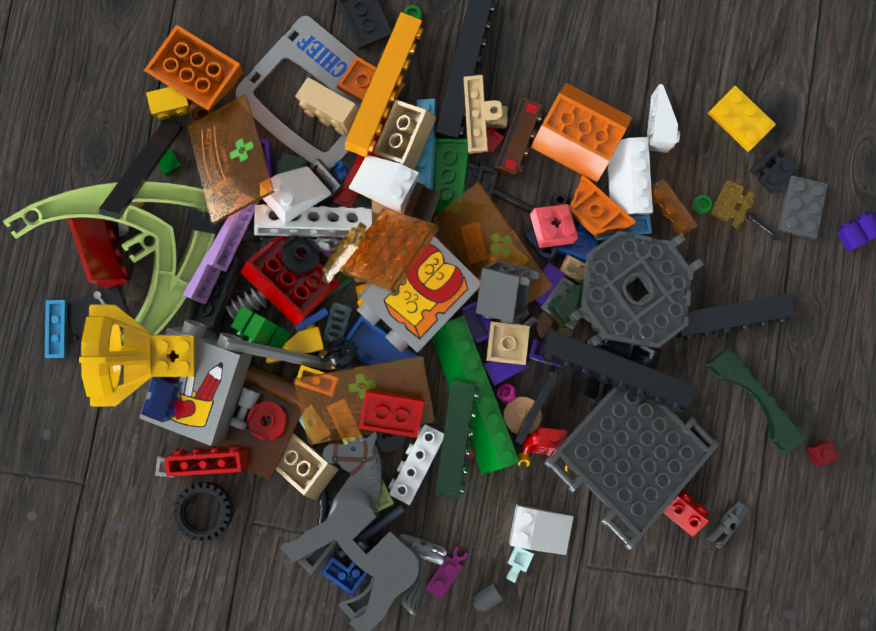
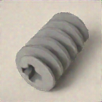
(249, 302)

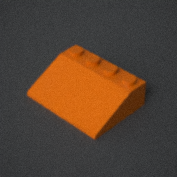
(194, 68)

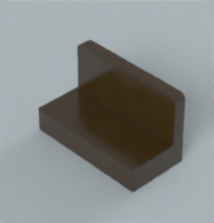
(423, 203)

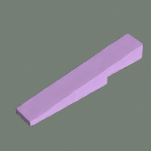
(219, 255)

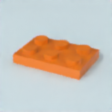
(358, 78)

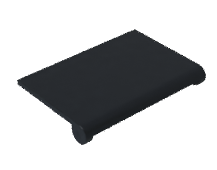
(79, 310)

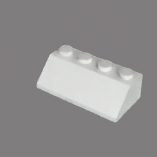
(630, 177)

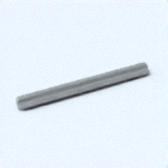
(273, 353)

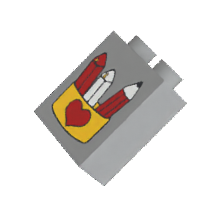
(213, 392)

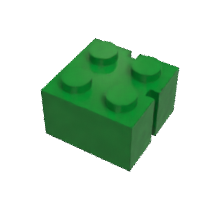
(259, 329)

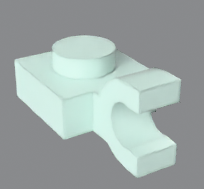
(519, 560)

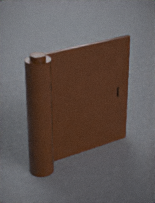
(264, 454)

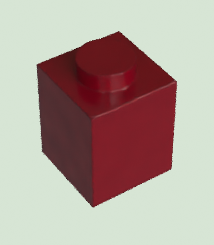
(822, 453)

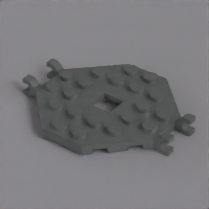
(611, 307)

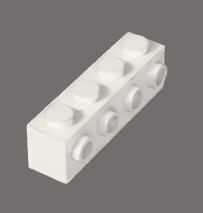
(416, 465)

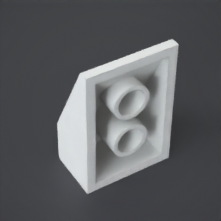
(662, 123)
(385, 182)
(295, 193)
(540, 530)

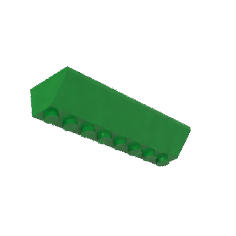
(461, 360)

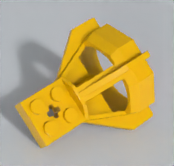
(142, 355)

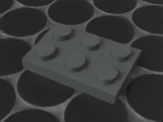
(802, 207)

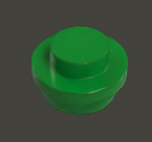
(702, 204)

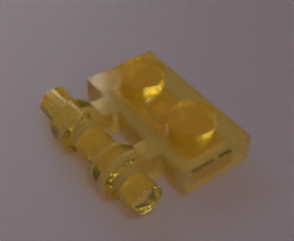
(727, 200)

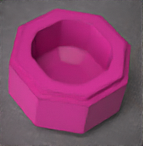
(506, 393)

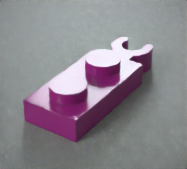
(446, 574)

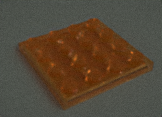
(389, 250)

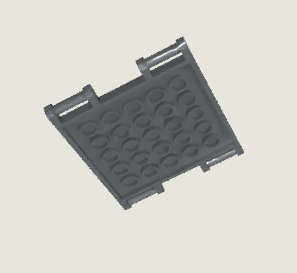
(632, 459)

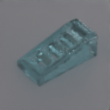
(335, 306)

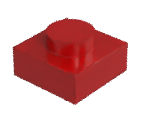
(494, 139)

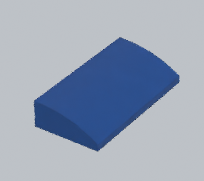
(373, 345)

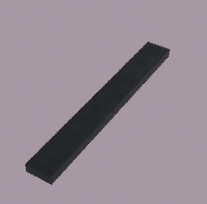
(140, 169)

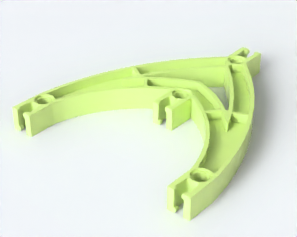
(167, 282)

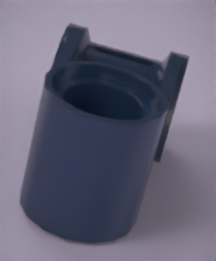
(531, 239)

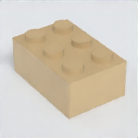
(327, 106)
(405, 134)

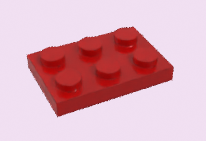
(391, 413)

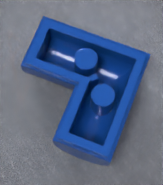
(346, 577)

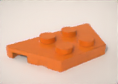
(597, 210)

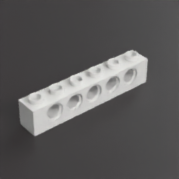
(304, 227)

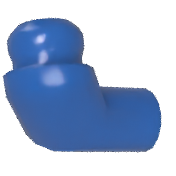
(341, 170)

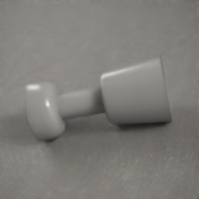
(247, 400)

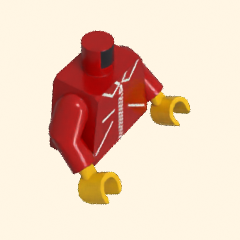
(543, 442)

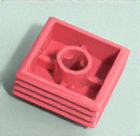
(560, 233)

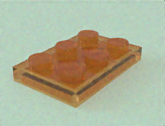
(672, 207)

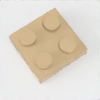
(508, 343)

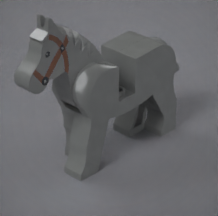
(391, 562)

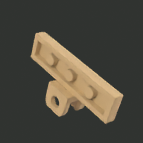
(479, 114)

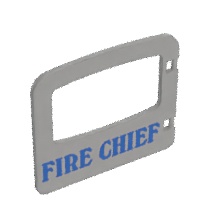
(321, 57)

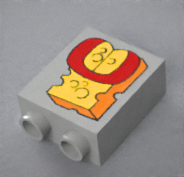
(423, 301)

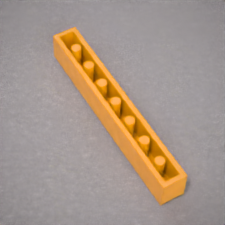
(383, 85)

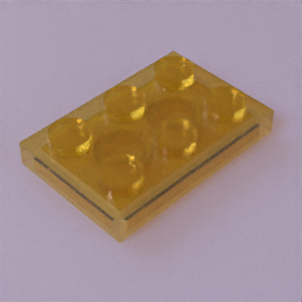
(344, 252)

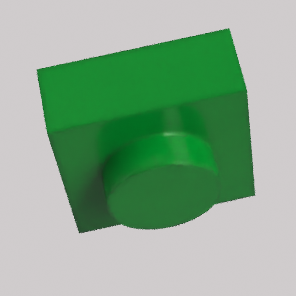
(169, 163)

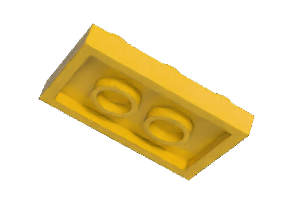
(741, 118)

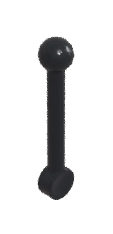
(775, 236)

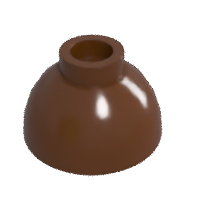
(197, 112)

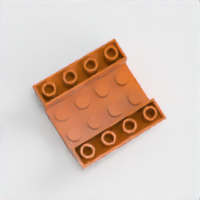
(581, 132)

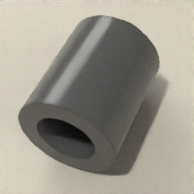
(487, 598)

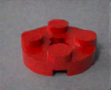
(256, 422)

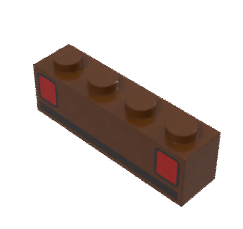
(517, 138)

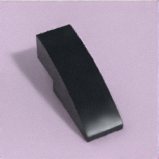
(640, 354)

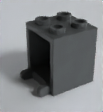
(504, 291)

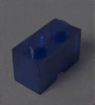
(163, 399)

